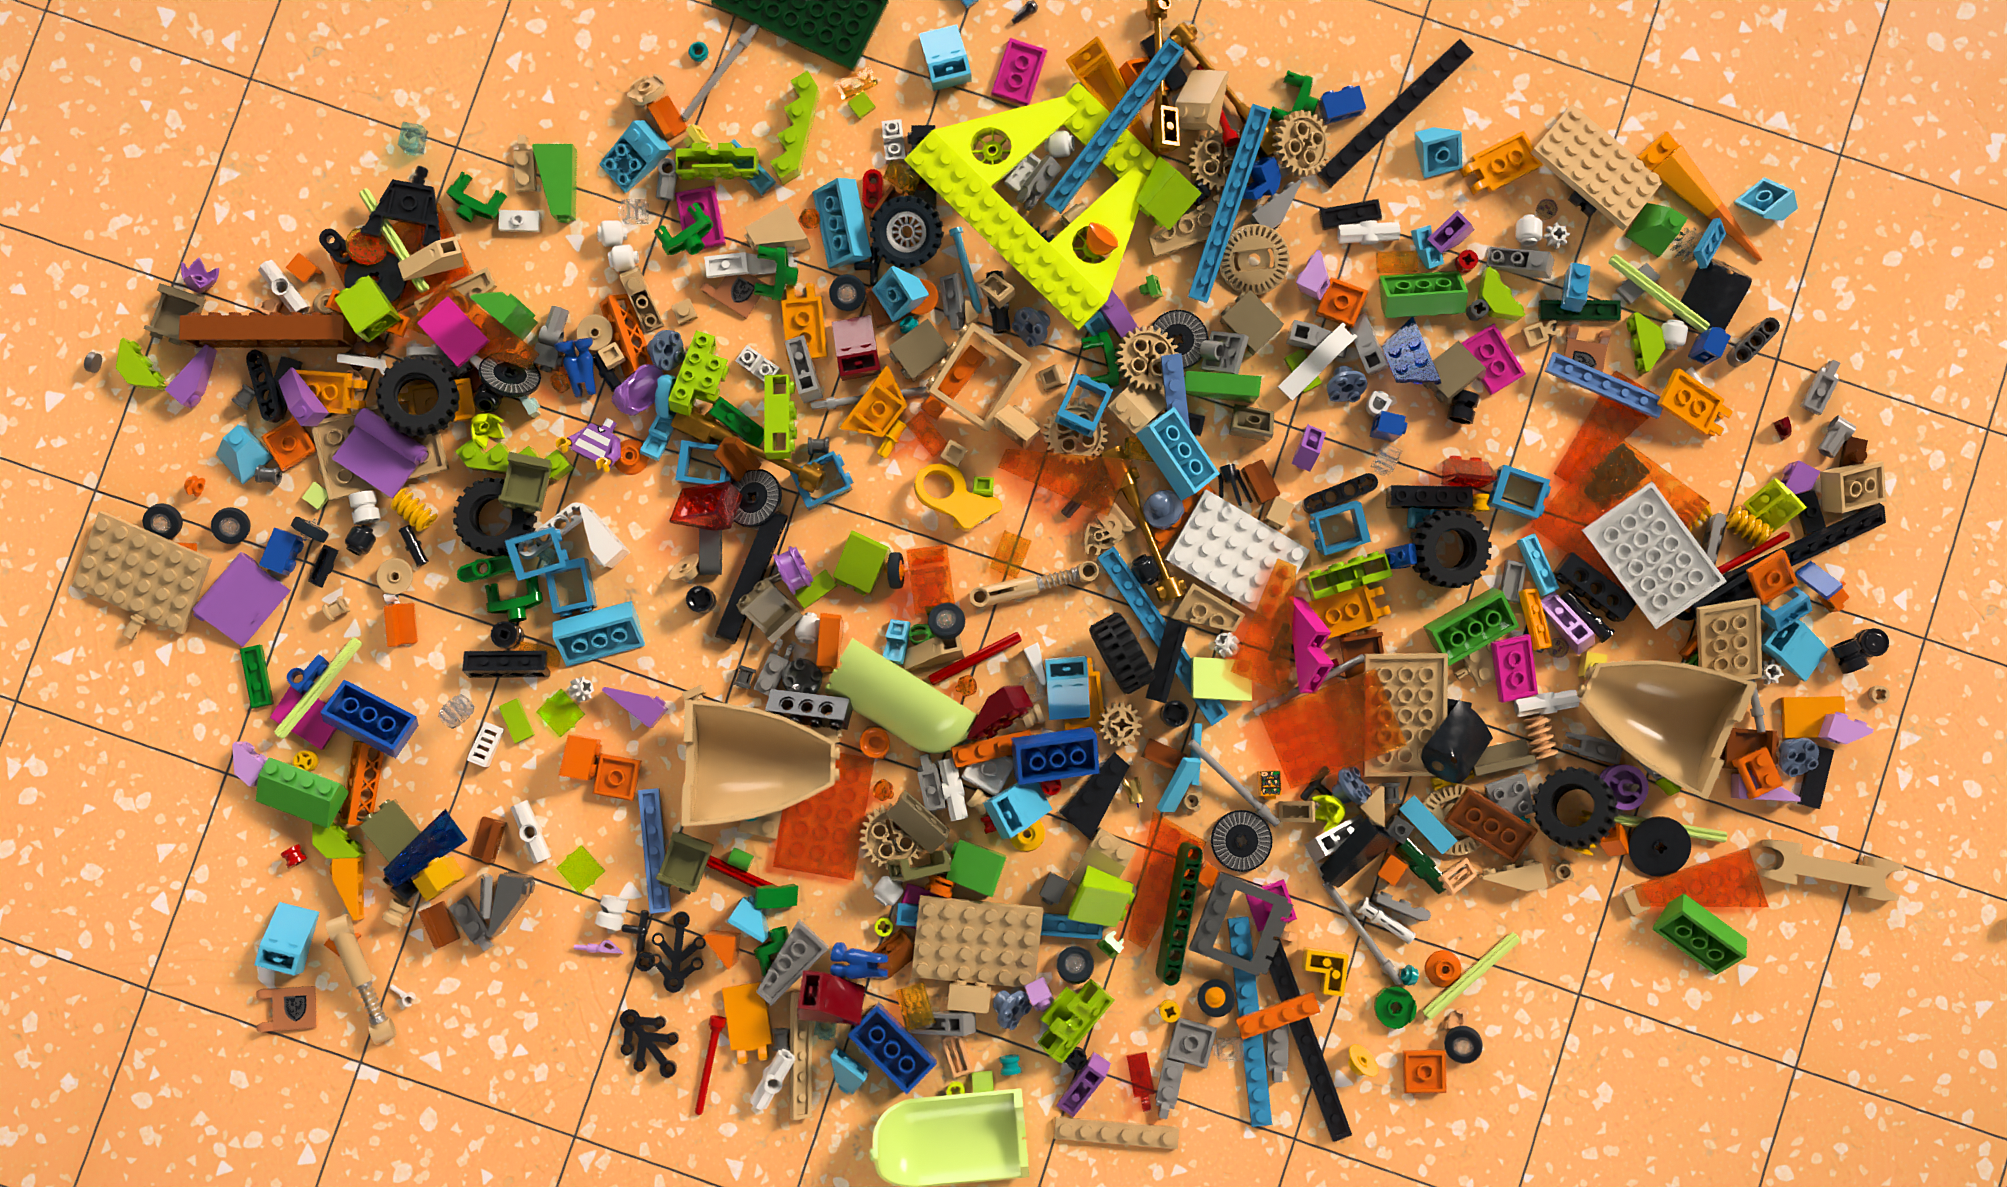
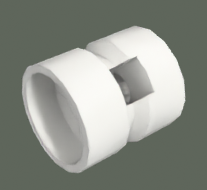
(364, 507)
(611, 912)

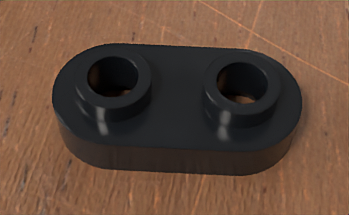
(336, 248)

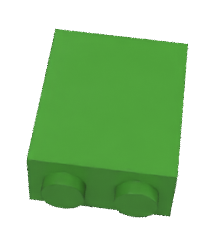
(975, 867)

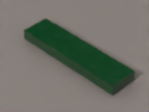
(1592, 311)

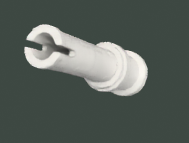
(1377, 915)

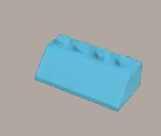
(842, 222)
(1177, 453)
(598, 633)

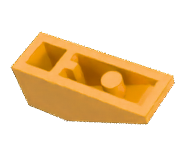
(349, 881)

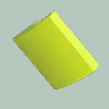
(1774, 504)

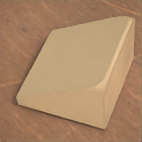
(970, 313)
(1053, 376)
(1632, 903)

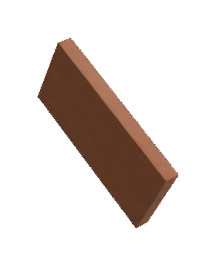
(1490, 825)

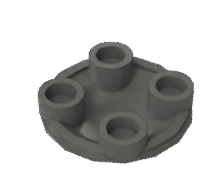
(802, 676)

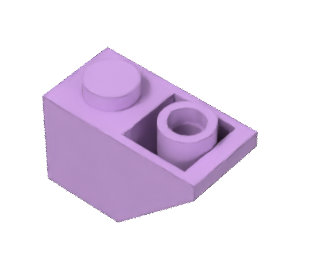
(1314, 279)
(1841, 730)
(247, 762)
(1039, 994)

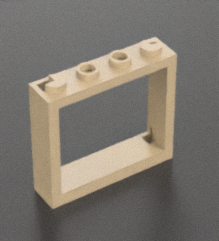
(1006, 392)

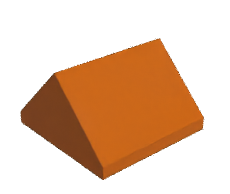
(724, 945)

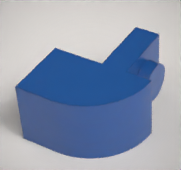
(1265, 177)

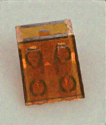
(930, 577)

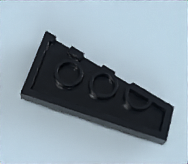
(1093, 800)

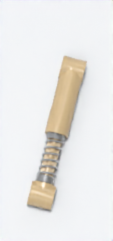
(1031, 585)
(342, 933)

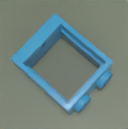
(1076, 422)
(838, 461)
(684, 462)
(1499, 487)
(1359, 524)
(515, 558)
(564, 611)
(1781, 618)

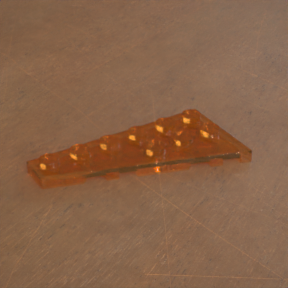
(503, 343)
(1603, 416)
(1080, 478)
(1268, 640)
(1157, 877)
(1718, 882)

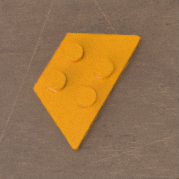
(877, 407)

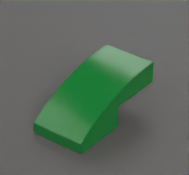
(776, 896)

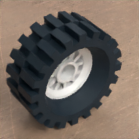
(887, 244)

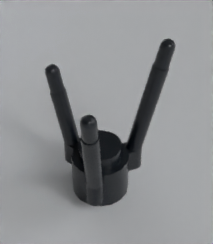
(1230, 475)

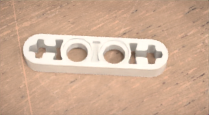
(543, 545)

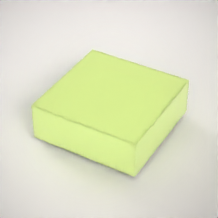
(316, 496)

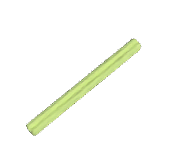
(392, 238)
(1658, 293)
(318, 688)
(1695, 832)
(1471, 975)

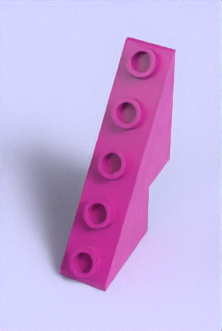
(1308, 638)

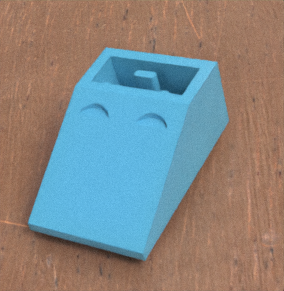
(945, 57)
(635, 155)
(1794, 648)
(1067, 687)
(1017, 808)
(287, 939)

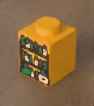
(1269, 784)

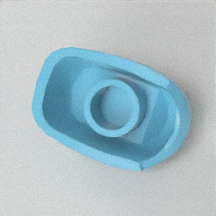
(662, 394)

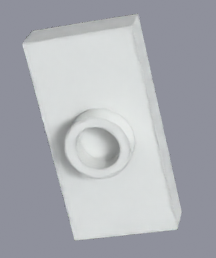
(1022, 172)
(519, 221)

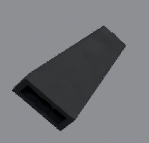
(1356, 852)

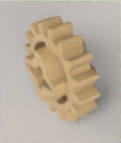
(1120, 716)

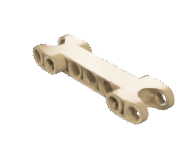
(1869, 876)

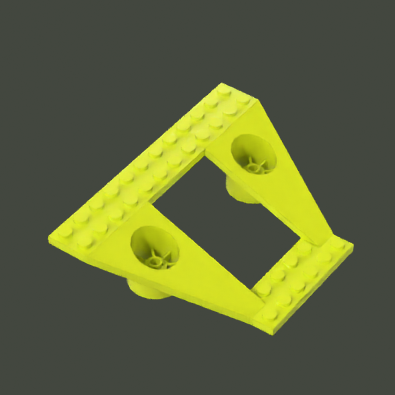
(949, 166)

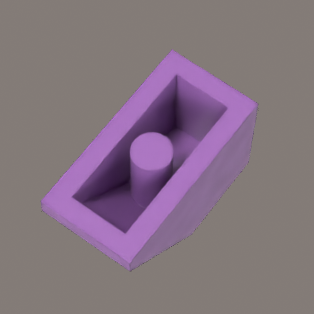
(1451, 232)
(1309, 448)

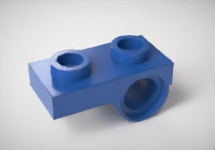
(1401, 556)
(312, 671)

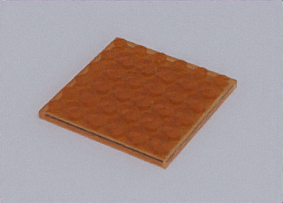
(1600, 483)

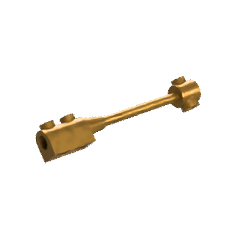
(1185, 37)
(1164, 118)
(707, 429)
(1170, 587)

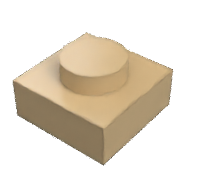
(684, 311)
(611, 356)
(953, 453)
(694, 693)

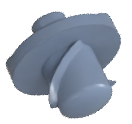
(1031, 325)
(666, 350)
(1346, 385)
(1163, 509)
(1798, 756)
(1351, 787)
(1011, 1008)

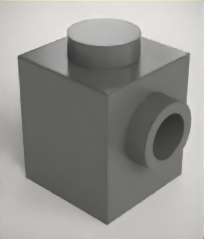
(549, 358)
(453, 369)

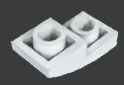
(893, 140)
(756, 363)

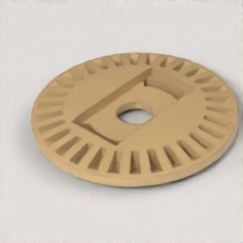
(1255, 240)
(1434, 801)

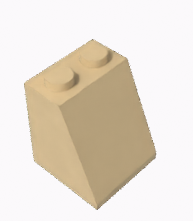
(777, 230)

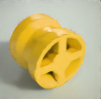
(1480, 503)
(301, 759)
(1166, 1008)

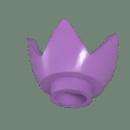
(197, 277)

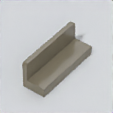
(1503, 757)
(918, 822)

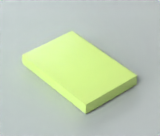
(1214, 681)

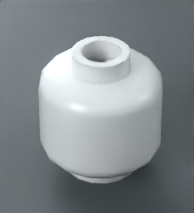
(1060, 144)
(1529, 230)
(611, 233)
(623, 258)
(1674, 334)
(807, 628)
(887, 891)

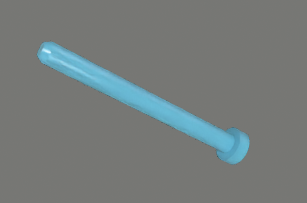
(956, 233)

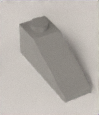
(803, 369)
(1329, 841)
(949, 1023)

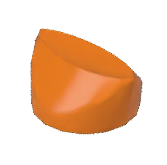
(1100, 239)
(874, 742)

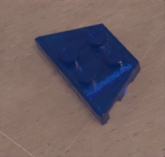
(1409, 356)

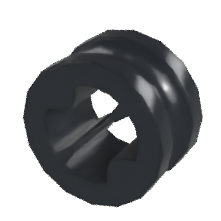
(643, 967)

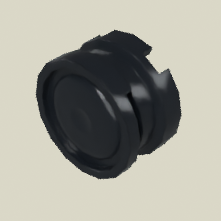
(1873, 642)

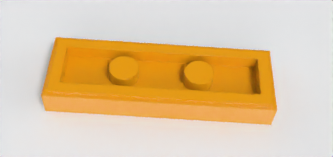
(1535, 619)

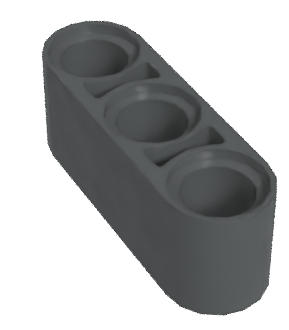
(1761, 338)
(710, 552)

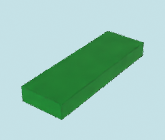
(737, 421)
(256, 676)

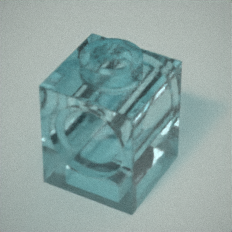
(411, 130)
(825, 1034)

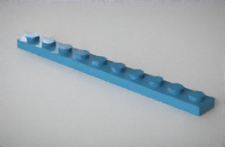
(1114, 125)
(1229, 203)
(1154, 625)
(1052, 924)
(1253, 1046)

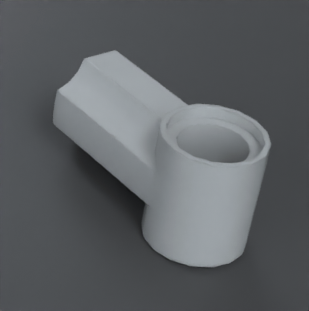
(666, 181)
(553, 329)
(1838, 432)

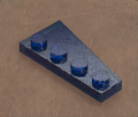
(433, 842)

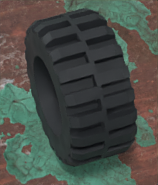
(411, 370)
(468, 519)
(1474, 554)
(1122, 653)
(1555, 788)

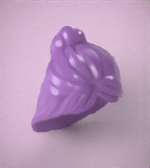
(637, 390)

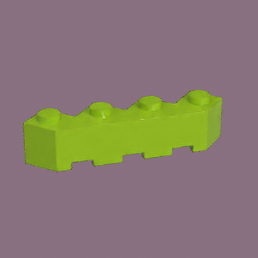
(795, 138)
(496, 459)

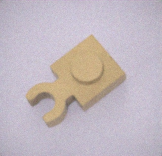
(1537, 333)

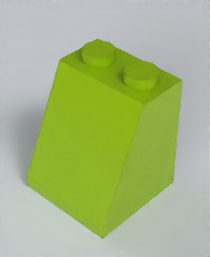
(1166, 194)
(367, 308)
(861, 563)
(1100, 898)

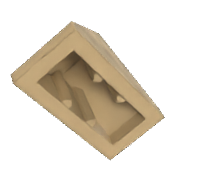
(997, 290)
(1375, 805)
(1297, 811)

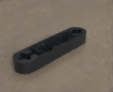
(261, 387)
(1341, 496)

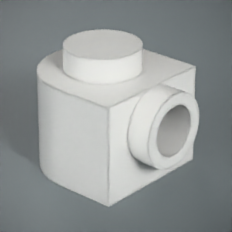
(1377, 402)

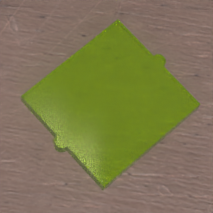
(560, 712)
(580, 869)

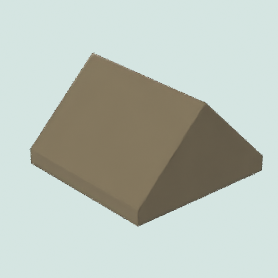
(1252, 423)

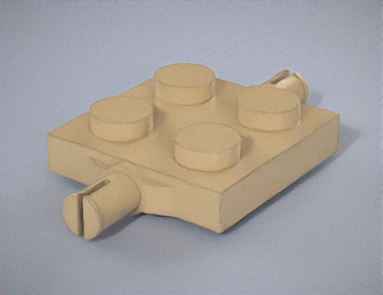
(1479, 666)

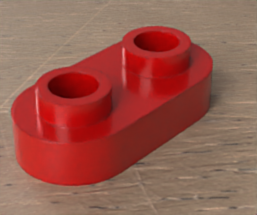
(872, 190)

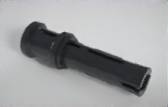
(1593, 622)

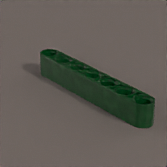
(1182, 922)

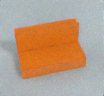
(667, 117)
(400, 624)

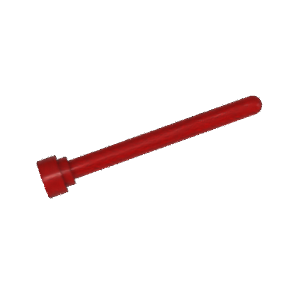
(1229, 136)
(1753, 552)
(716, 1024)

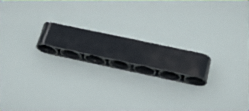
(751, 573)

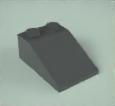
(510, 895)

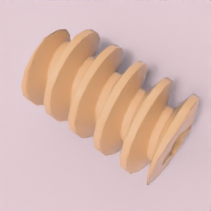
(1541, 737)

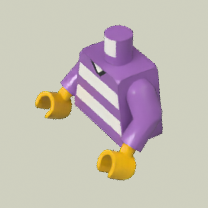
(595, 444)

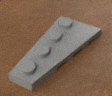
(797, 954)

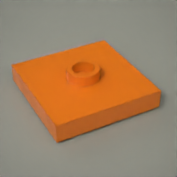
(1342, 302)
(289, 443)
(1772, 577)
(617, 777)
(1424, 1071)

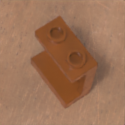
(1362, 644)
(1748, 740)

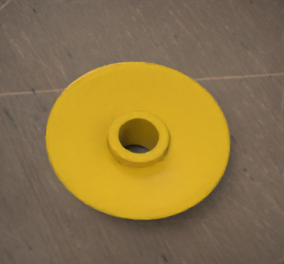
(1030, 843)
(1362, 1061)

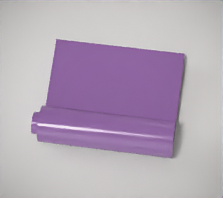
(380, 453)
(240, 599)

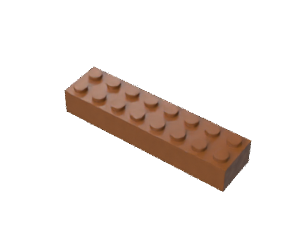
(267, 330)

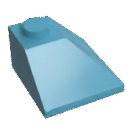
(1438, 150)
(1769, 200)
(899, 292)
(242, 453)
(750, 919)
(847, 1071)

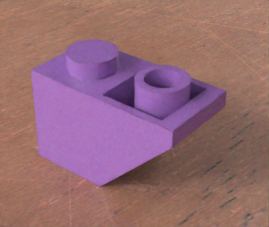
(1799, 477)

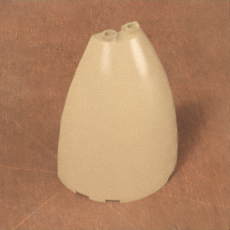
(1668, 715)
(749, 763)

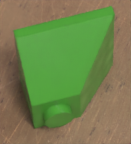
(1656, 228)

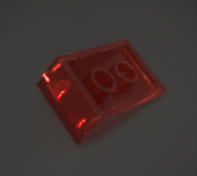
(1467, 472)
(707, 506)

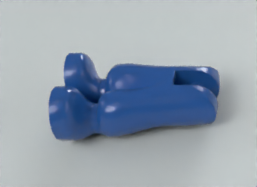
(578, 368)
(861, 963)

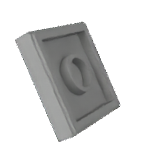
(486, 895)
(1191, 1042)

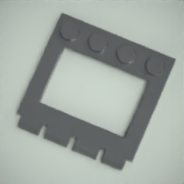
(1215, 912)

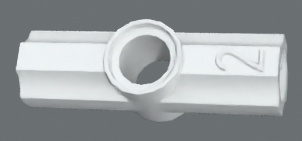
(1368, 232)
(277, 280)
(1546, 703)
(953, 790)
(525, 818)
(767, 1088)

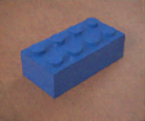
(369, 719)
(1055, 755)
(892, 1048)

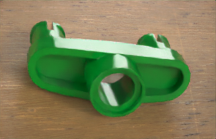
(1303, 101)
(471, 207)
(690, 237)
(784, 273)
(1104, 341)
(496, 566)
(514, 607)
(763, 952)

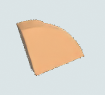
(271, 305)
(1290, 936)
(1456, 1018)

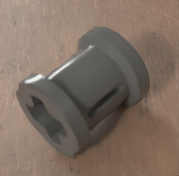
(1482, 306)
(244, 397)
(818, 445)
(268, 475)
(744, 677)
(1391, 792)
(781, 1039)

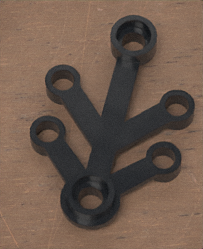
(677, 955)
(647, 1039)

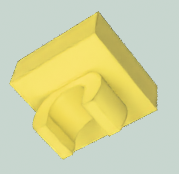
(696, 136)

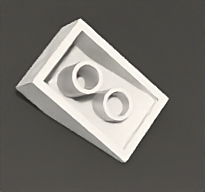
(603, 542)

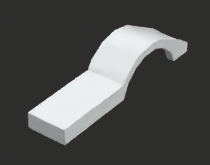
(741, 264)
(363, 361)
(1316, 362)

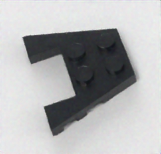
(407, 204)

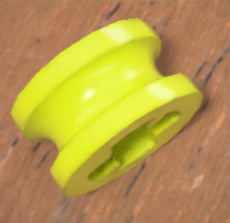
(879, 931)
(954, 1084)

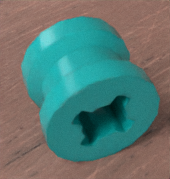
(1010, 1064)

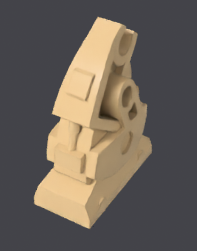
(1107, 527)

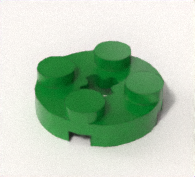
(1401, 1017)

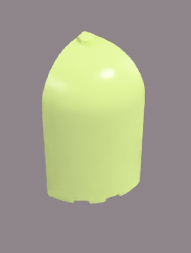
(899, 701)
(952, 1140)

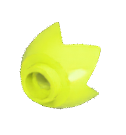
(486, 426)
(1329, 811)

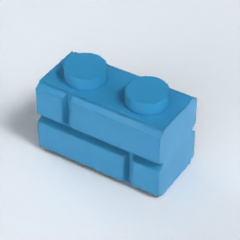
(1575, 287)

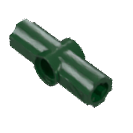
(1420, 865)

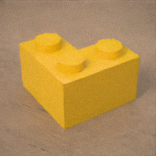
(439, 877)
(1332, 966)

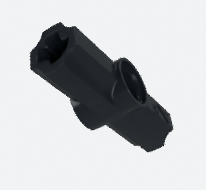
(1000, 316)

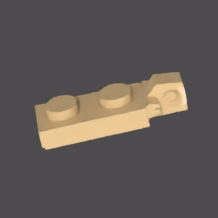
(524, 166)

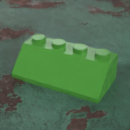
(1422, 294)
(508, 311)
(1472, 625)
(299, 792)
(1701, 934)

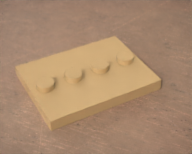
(1731, 638)

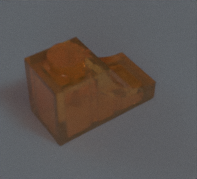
(926, 434)

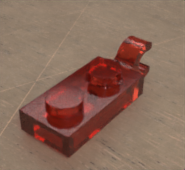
(1141, 1078)

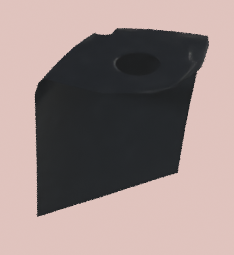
(1715, 293)
(1459, 736)

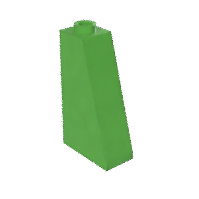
(559, 176)
(1223, 386)

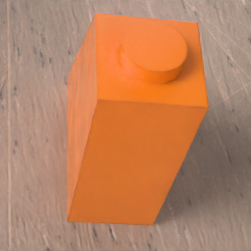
(829, 642)

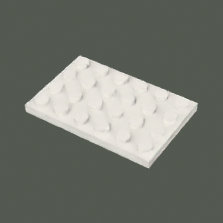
(1231, 550)
(1653, 555)

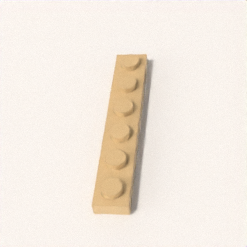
(802, 1067)
(1116, 1132)

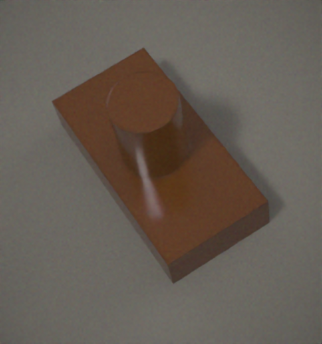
(368, 349)
(1853, 452)

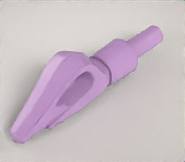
(594, 948)

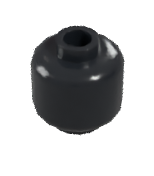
(486, 399)
(360, 540)
(1145, 569)

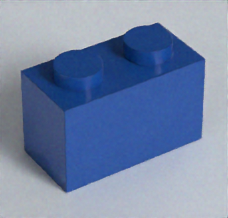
(1342, 104)
(1709, 345)
(1388, 426)
(282, 551)

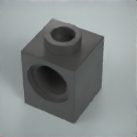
(1398, 829)
(1053, 889)

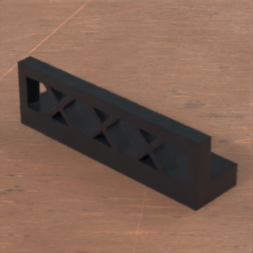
(1733, 591)
(1167, 661)
(505, 664)

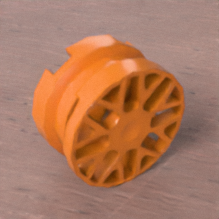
(938, 887)

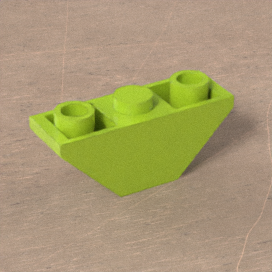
(1498, 297)
(1646, 342)
(136, 368)
(335, 842)

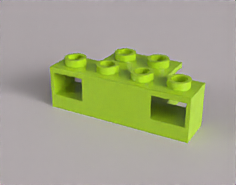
(716, 162)
(698, 375)
(779, 416)
(1348, 576)
(1072, 1018)

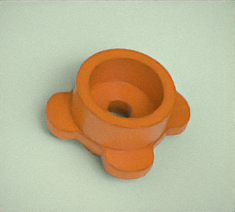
(194, 485)

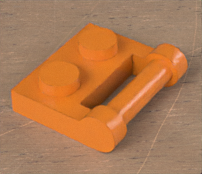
(1763, 771)

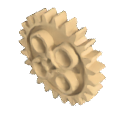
(1302, 143)
(1203, 158)
(1130, 354)
(1079, 447)
(875, 842)

